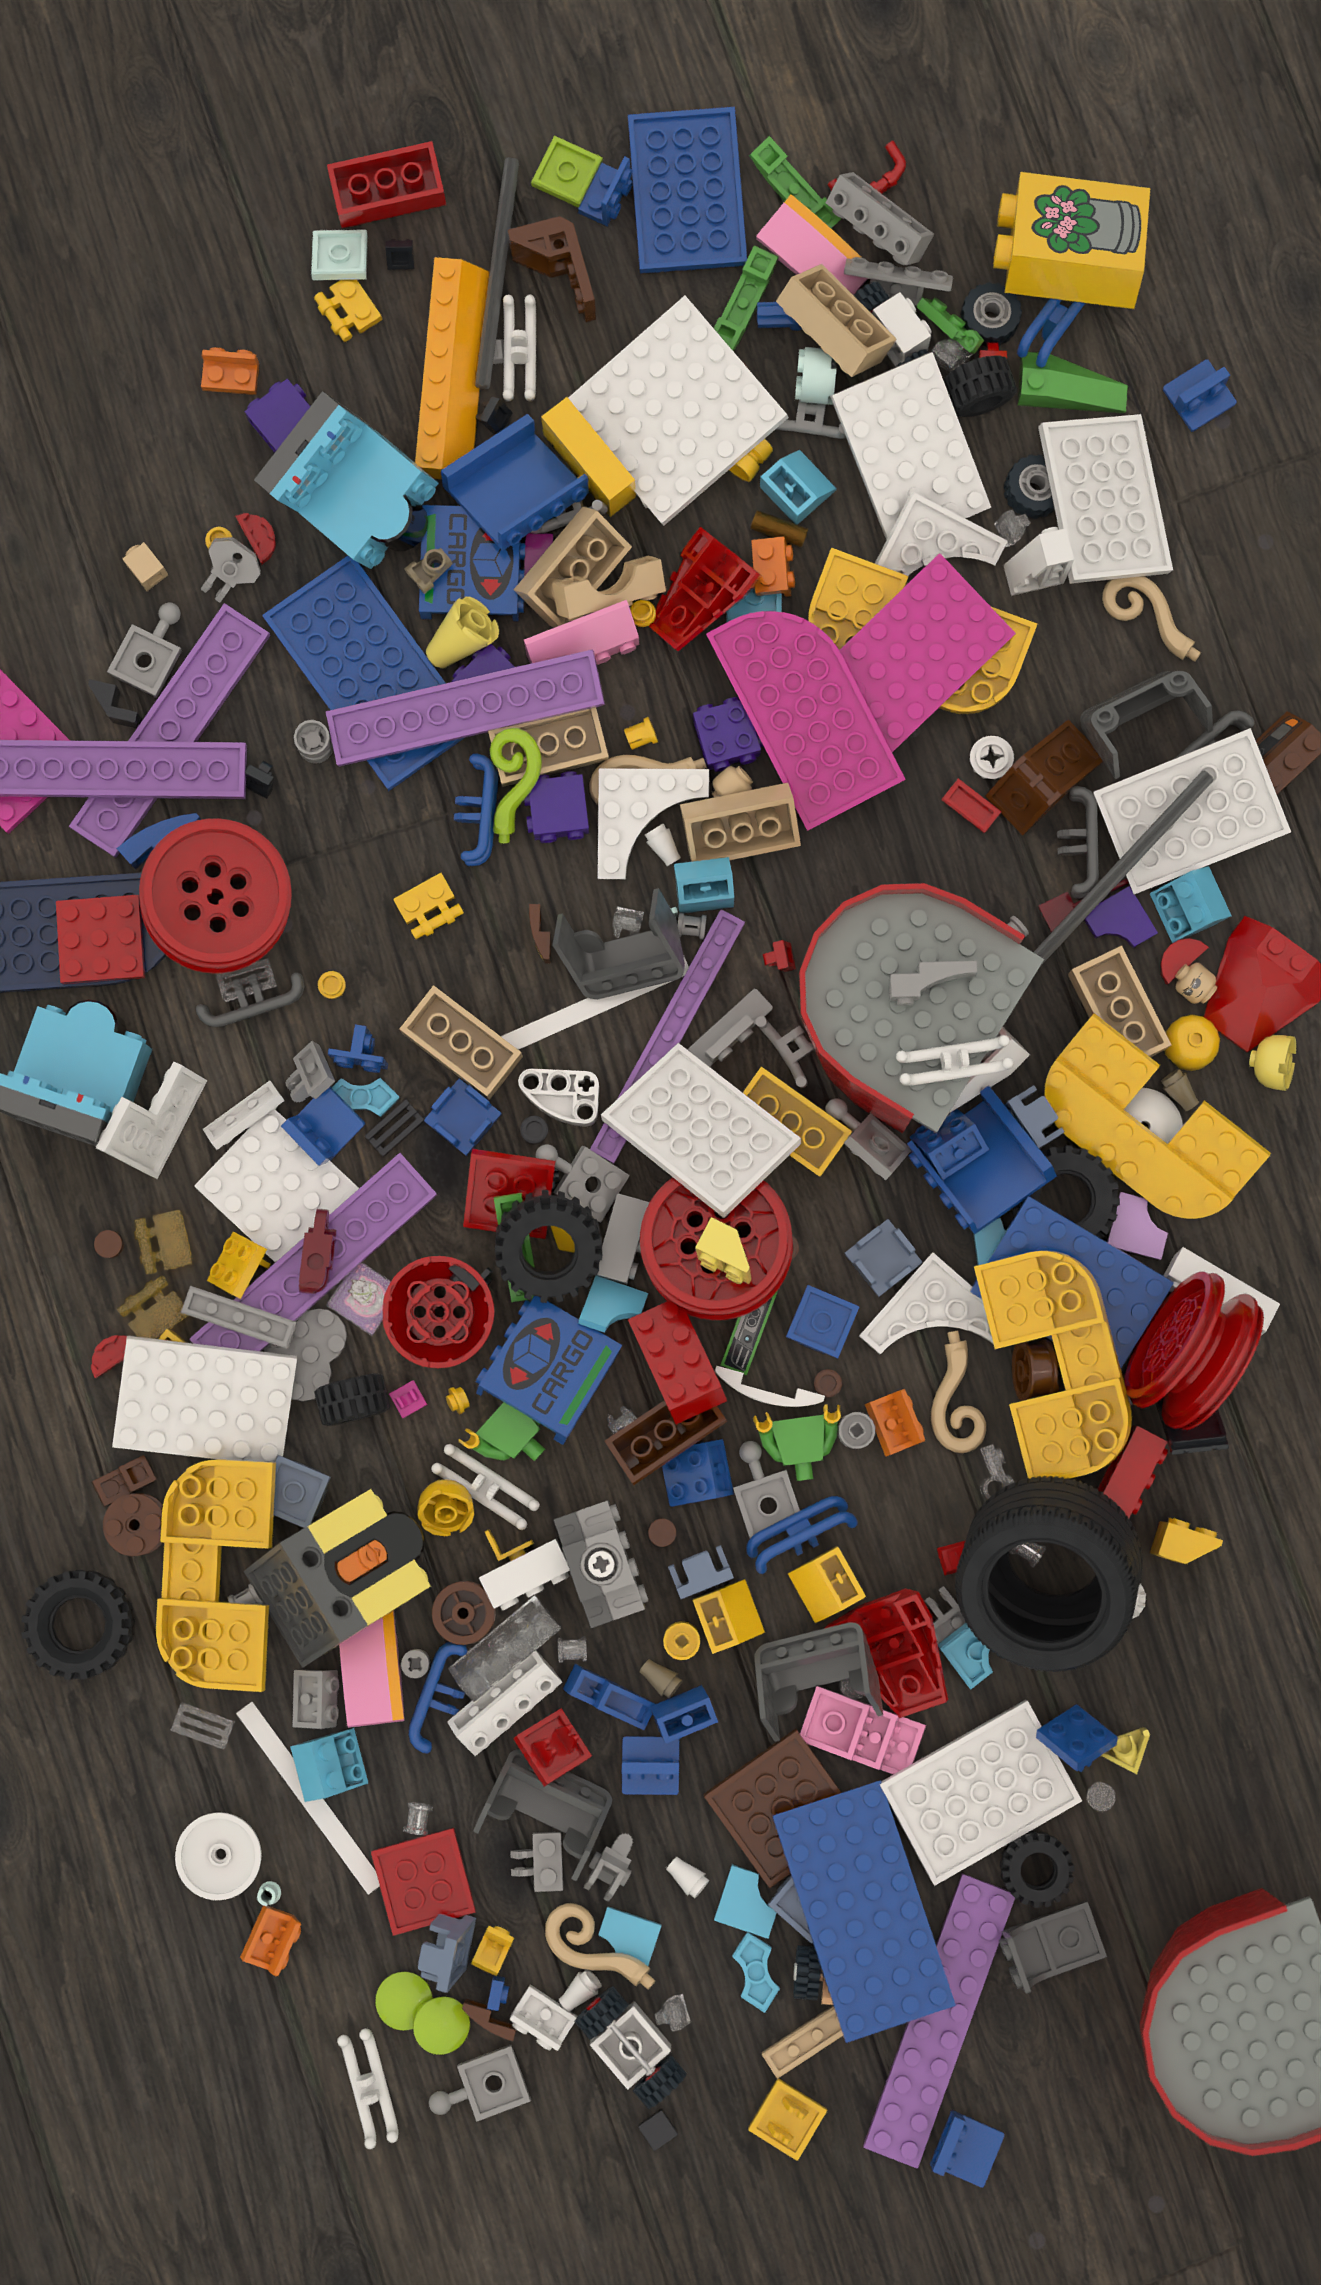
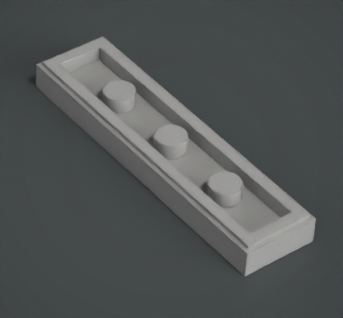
(239, 1317)

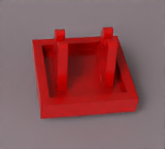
(552, 1747)

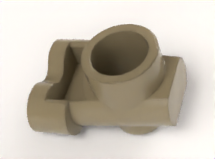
(423, 573)

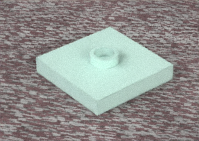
(339, 255)

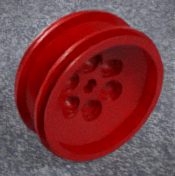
(237, 853)
(681, 1275)
(1194, 1350)

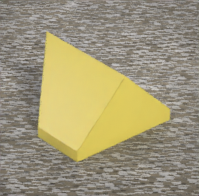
(1129, 1749)

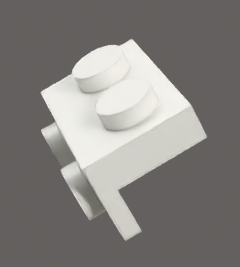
(542, 2018)

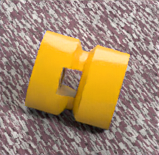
(748, 466)
(681, 1640)

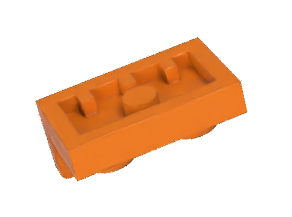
(230, 371)

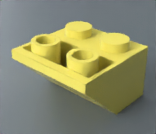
(723, 1250)

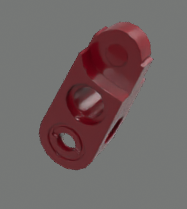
(317, 1254)

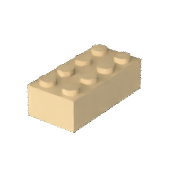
(836, 320)
(583, 549)
(564, 744)
(741, 824)
(1116, 995)
(461, 1042)

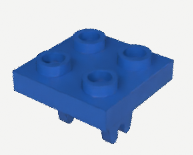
(1076, 1737)

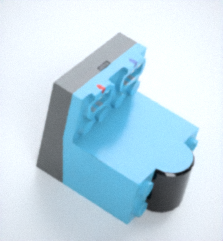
(350, 483)
(74, 1070)

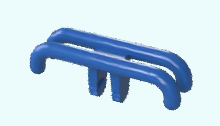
(1056, 320)
(485, 818)
(799, 1530)
(426, 1697)

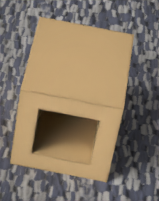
(144, 566)

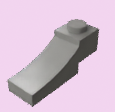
(907, 987)

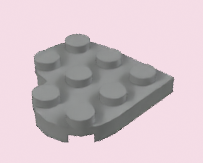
(316, 1342)

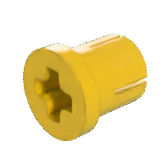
(641, 734)

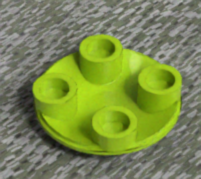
(400, 1998)
(441, 2025)

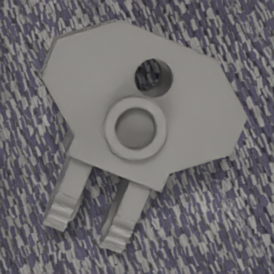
(228, 568)
(611, 1865)

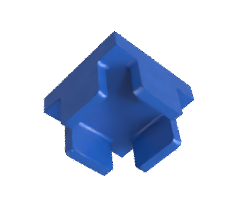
(462, 1116)
(822, 1322)

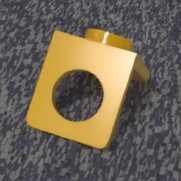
(512, 1554)

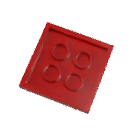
(100, 939)
(499, 1175)
(423, 1880)

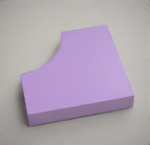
(1134, 1229)

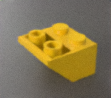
(1182, 1544)
(826, 1584)
(728, 1616)

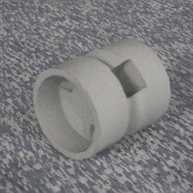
(313, 741)
(856, 1430)

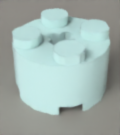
(817, 376)

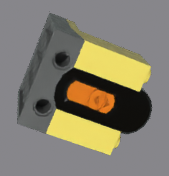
(340, 1575)

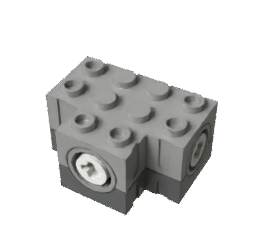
(600, 1563)

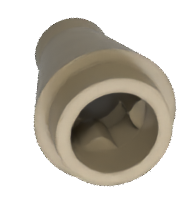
(1180, 1089)
(662, 1679)

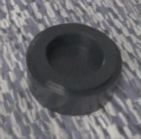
(534, 1129)

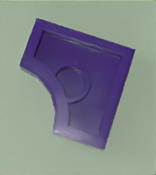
(1121, 917)

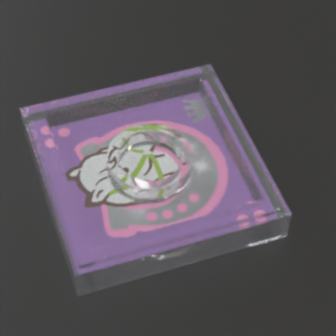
(361, 1298)

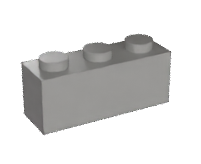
(622, 1239)

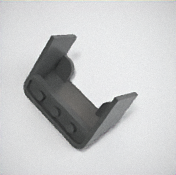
(1124, 706)
(623, 963)
(810, 1662)
(565, 1804)

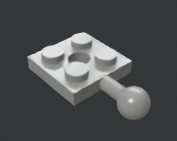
(139, 643)
(870, 1140)
(586, 1165)
(752, 1493)
(481, 2098)

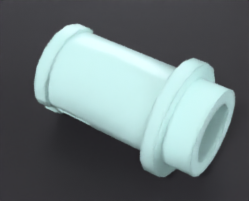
(273, 1888)

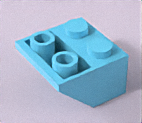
(796, 486)
(704, 885)
(1190, 904)
(329, 1765)

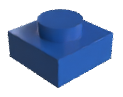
(498, 1993)

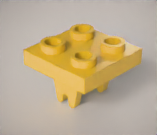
(237, 1264)
(787, 2119)

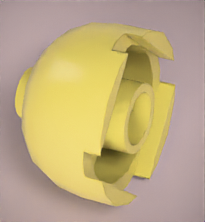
(1274, 1061)

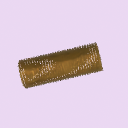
(767, 521)

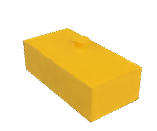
(588, 455)
(819, 1132)

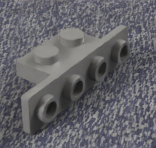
(894, 279)
(730, 1029)

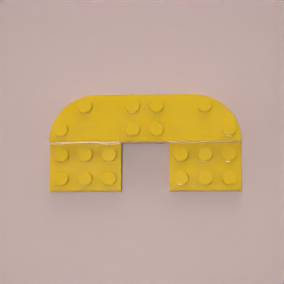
(857, 589)
(1186, 1177)
(1059, 1297)
(196, 1634)

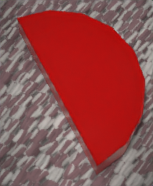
(259, 534)
(1179, 954)
(108, 1354)

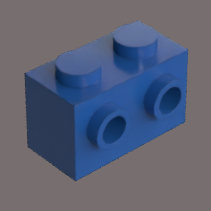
(684, 1714)

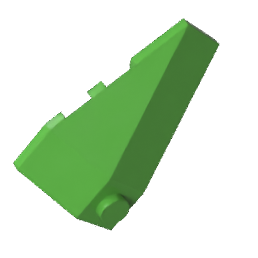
(1068, 387)

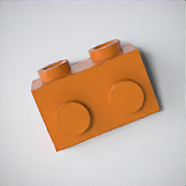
(772, 560)
(895, 1422)
(271, 1940)

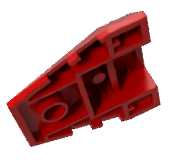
(702, 589)
(1261, 984)
(902, 1649)

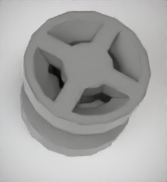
(419, 1660)

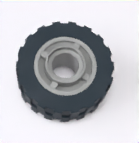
(991, 299)
(1021, 494)

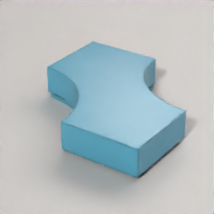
(372, 1097)
(753, 1956)

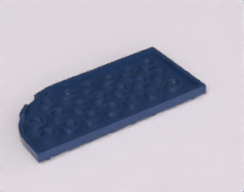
(30, 928)

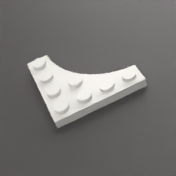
(930, 529)
(631, 801)
(928, 1299)

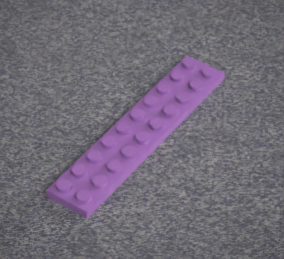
(465, 708)
(179, 716)
(123, 769)
(361, 1226)
(934, 2041)

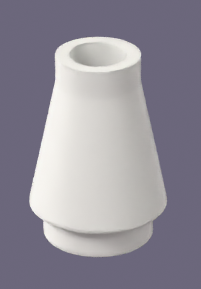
(662, 843)
(688, 1877)
(580, 1990)

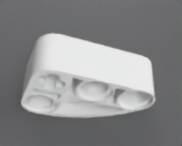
(563, 1104)

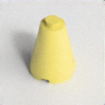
(462, 633)

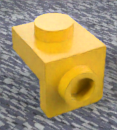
(492, 1950)

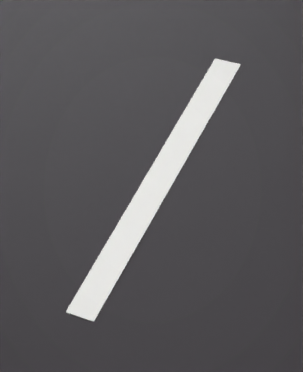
(571, 1015)
(317, 1809)

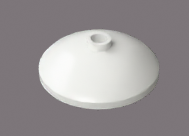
(1157, 1112)
(202, 1868)

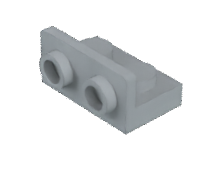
(315, 1698)

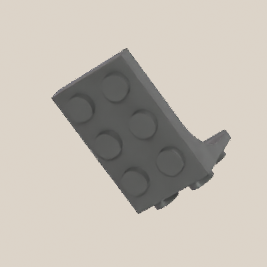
(1051, 1945)

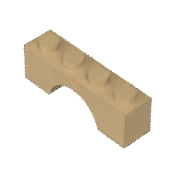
(639, 580)

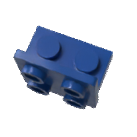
(1200, 394)
(361, 1046)
(650, 1766)

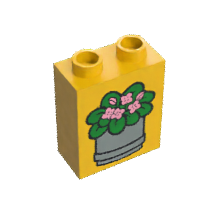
(1073, 240)

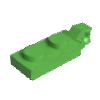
(951, 325)

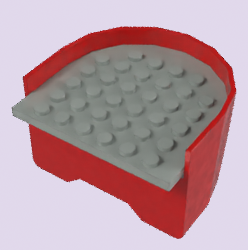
(862, 1030)
(1239, 2024)

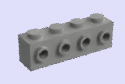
(879, 219)

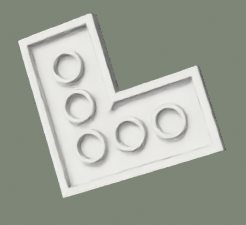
(146, 1136)

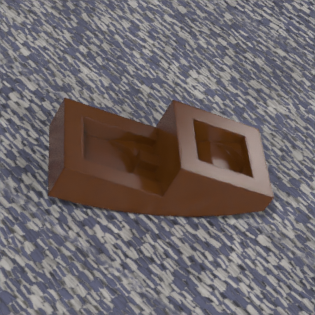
(541, 939)
(124, 1480)
(481, 2015)

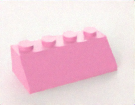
(604, 631)

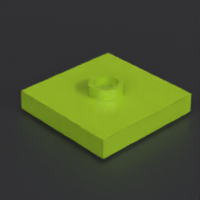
(566, 171)

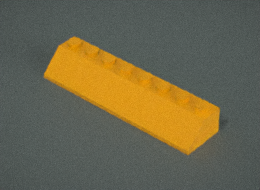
(451, 364)

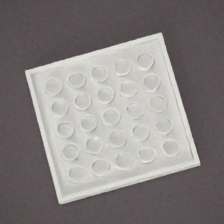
(677, 409)

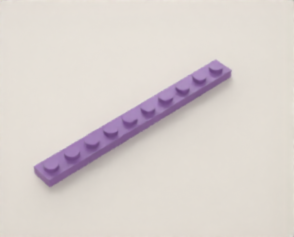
(677, 1015)

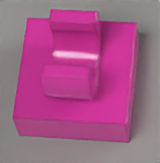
(408, 1399)

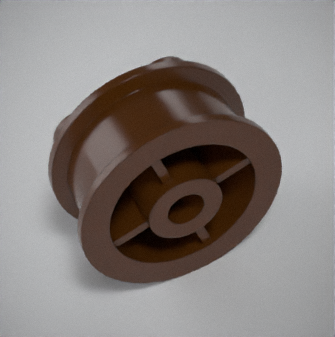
(1035, 1369)
(120, 1529)
(447, 1617)

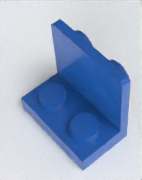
(606, 191)
(324, 1126)
(953, 1145)
(698, 1474)
(966, 2149)

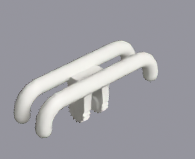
(519, 347)
(955, 1061)
(486, 1486)
(369, 2088)

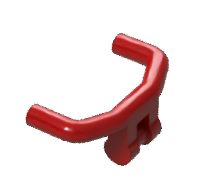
(891, 177)

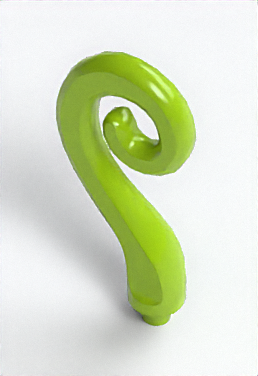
(505, 812)

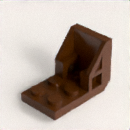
(550, 240)
(1044, 776)

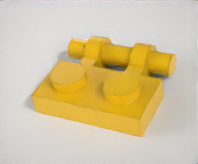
(354, 302)
(424, 899)

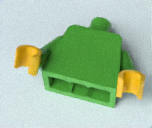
(506, 1435)
(799, 1440)

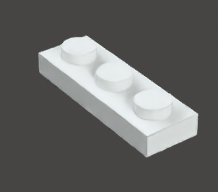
(243, 1115)

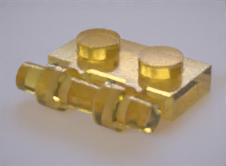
(171, 1238)
(160, 1316)

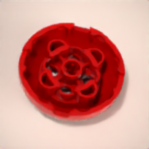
(415, 1336)

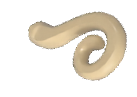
(1173, 639)
(638, 762)
(957, 1364)
(625, 1964)

